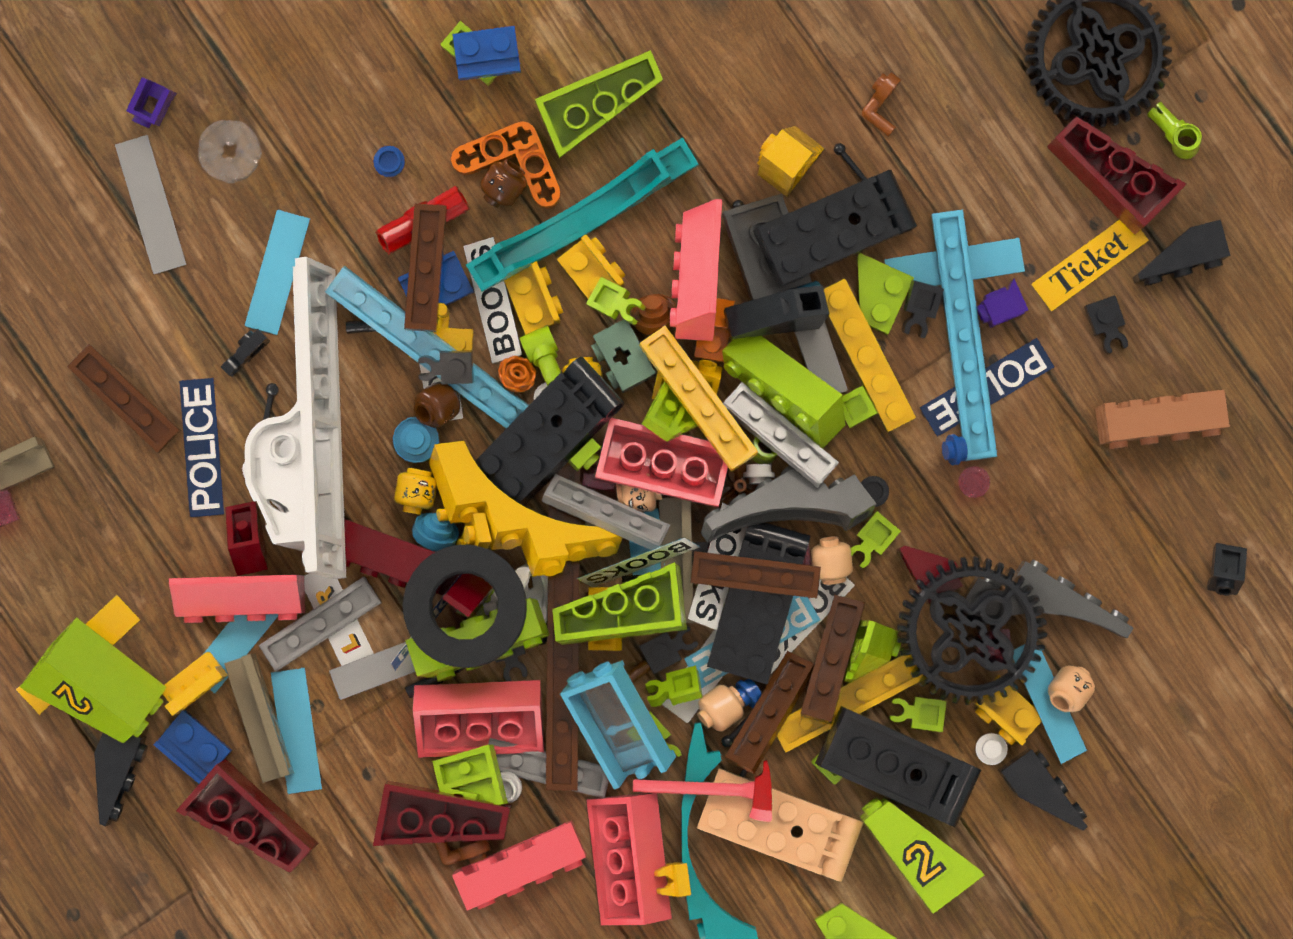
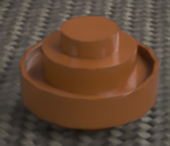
(655, 314)

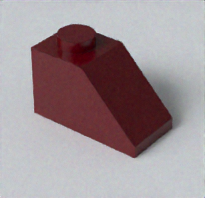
(245, 538)
(920, 561)
(468, 594)

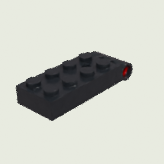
(822, 231)
(534, 443)
(755, 619)
(883, 763)

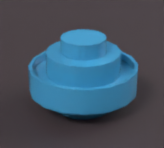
(415, 440)
(434, 534)

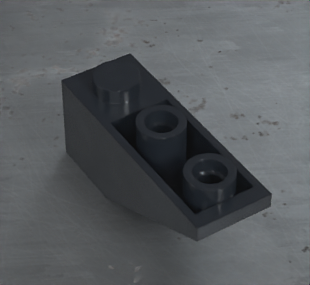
(1193, 248)
(778, 313)
(114, 773)
(1033, 783)

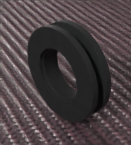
(422, 590)

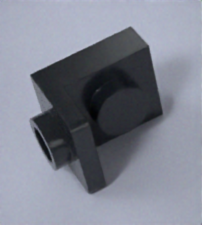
(1227, 569)

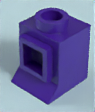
(143, 91)
(1002, 305)

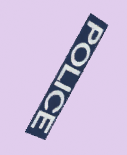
(1002, 379)
(201, 447)

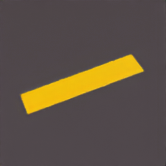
(110, 623)

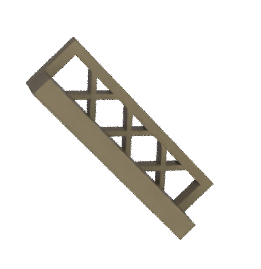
(23, 462)
(678, 514)
(259, 717)

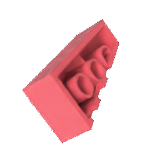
(519, 865)

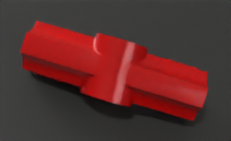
(399, 232)

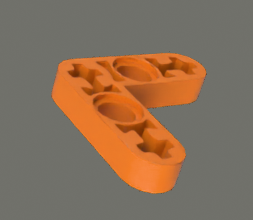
(521, 151)

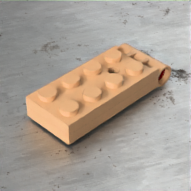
(822, 847)

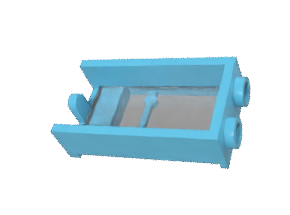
(616, 723)

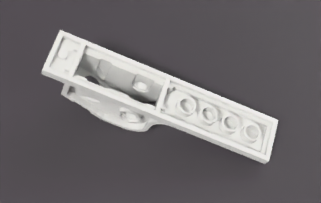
(299, 454)

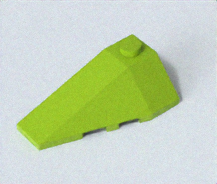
(871, 649)

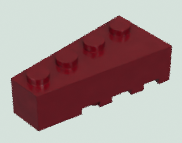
(1115, 174)
(385, 554)
(430, 816)
(247, 817)

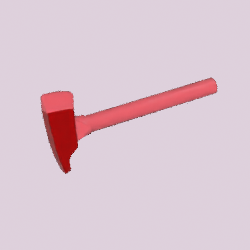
(759, 791)

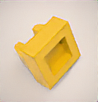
(678, 879)

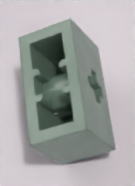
(622, 337)

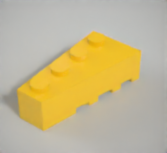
(787, 158)

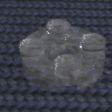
(211, 151)

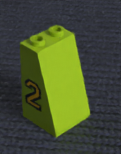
(95, 683)
(923, 859)

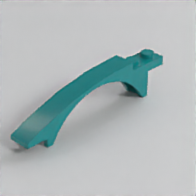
(619, 195)
(716, 921)

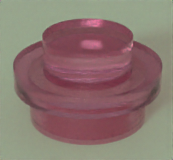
(974, 482)

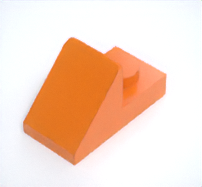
(713, 349)

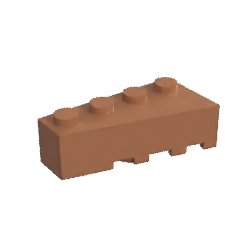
(1162, 417)

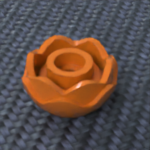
(521, 367)

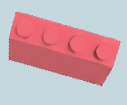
(697, 272)
(677, 468)
(238, 596)
(469, 714)
(625, 855)

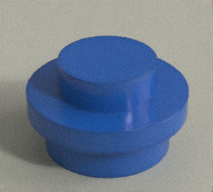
(389, 161)
(954, 449)
(749, 692)

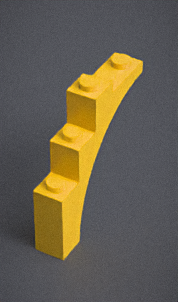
(543, 540)

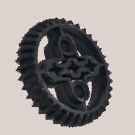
(1102, 69)
(947, 639)

